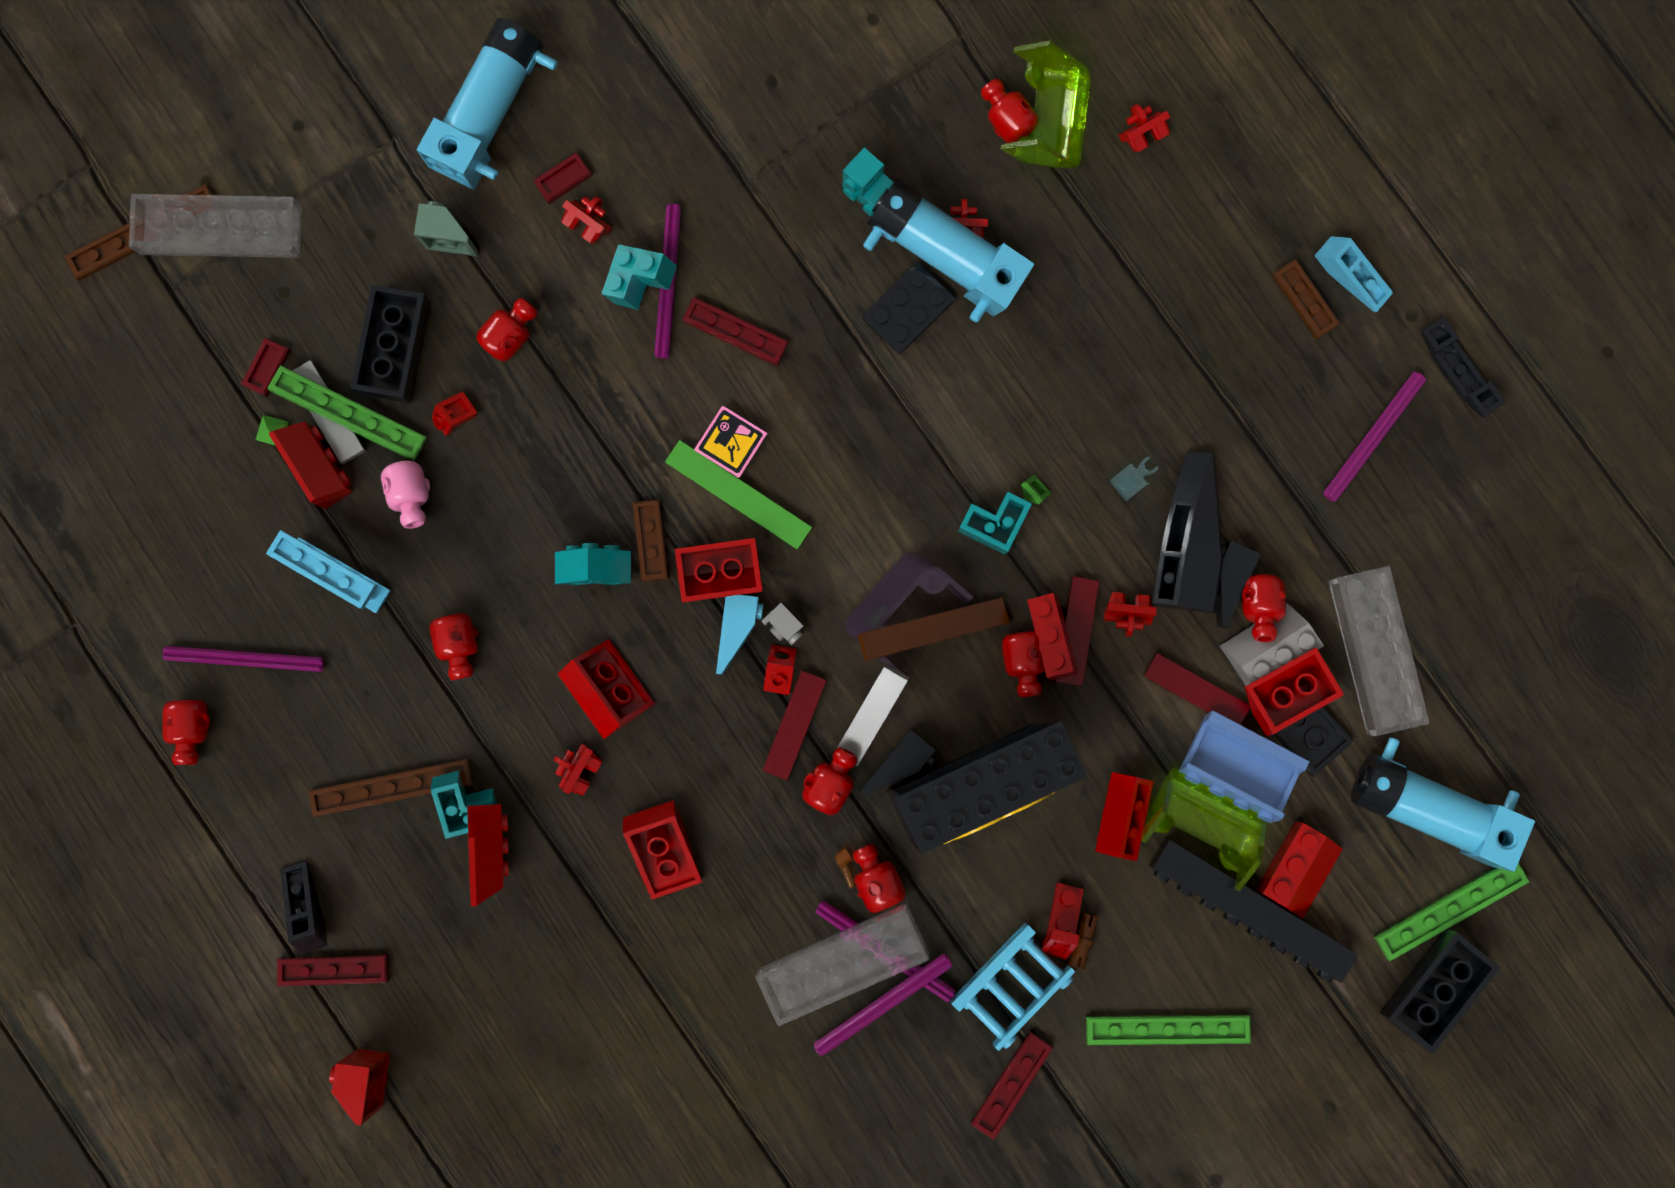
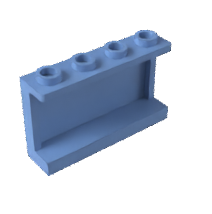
(1242, 766)

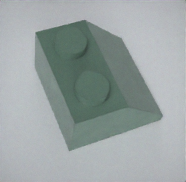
(440, 231)

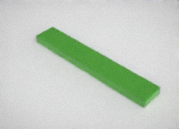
(347, 413)
(738, 495)
(1449, 910)
(1168, 1029)

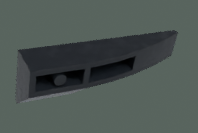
(1192, 540)

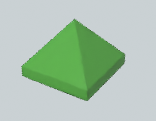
(266, 426)
(1035, 490)

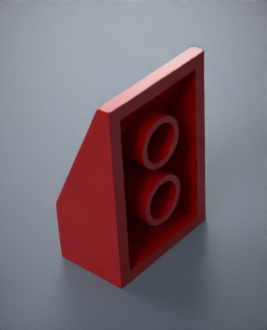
(661, 849)

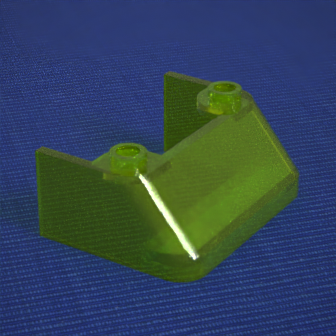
(1060, 106)
(1211, 819)

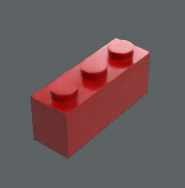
(1052, 636)
(1124, 816)

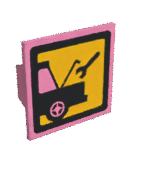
(730, 441)

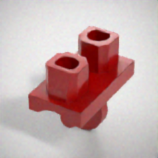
(1155, 123)
(576, 212)
(975, 225)
(1129, 616)
(571, 780)

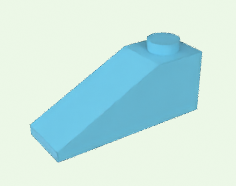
(1353, 271)
(738, 623)

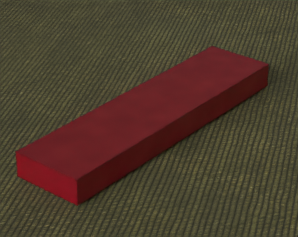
(735, 331)
(1079, 623)
(1195, 689)
(794, 725)
(332, 970)
(1011, 1085)

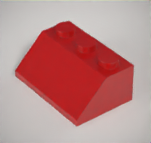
(312, 463)
(718, 570)
(605, 688)
(1292, 692)
(486, 851)
(1299, 869)
(360, 1083)

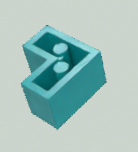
(865, 180)
(634, 270)
(999, 529)
(592, 565)
(452, 802)

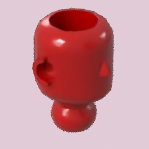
(1010, 112)
(506, 331)
(1264, 605)
(453, 641)
(1024, 661)
(185, 725)
(830, 784)
(877, 882)

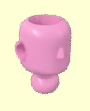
(406, 491)

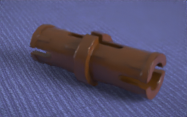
(1085, 932)

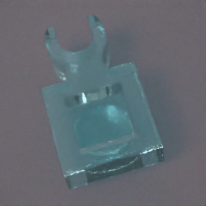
(1131, 480)

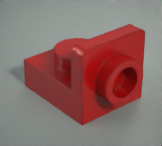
(453, 413)

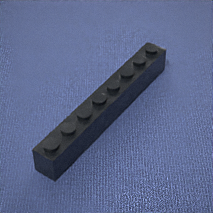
(1253, 911)

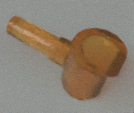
(842, 859)

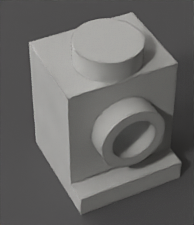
(784, 624)

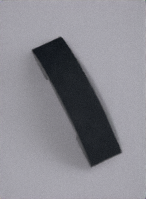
(1459, 370)

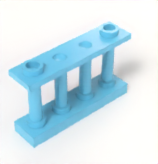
(328, 572)
(986, 979)

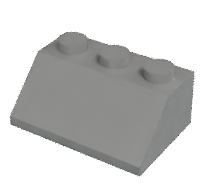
(1257, 659)

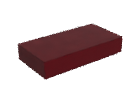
(562, 178)
(264, 366)

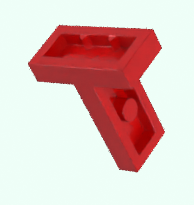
(1063, 922)

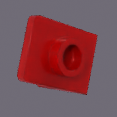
(779, 671)

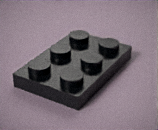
(908, 308)

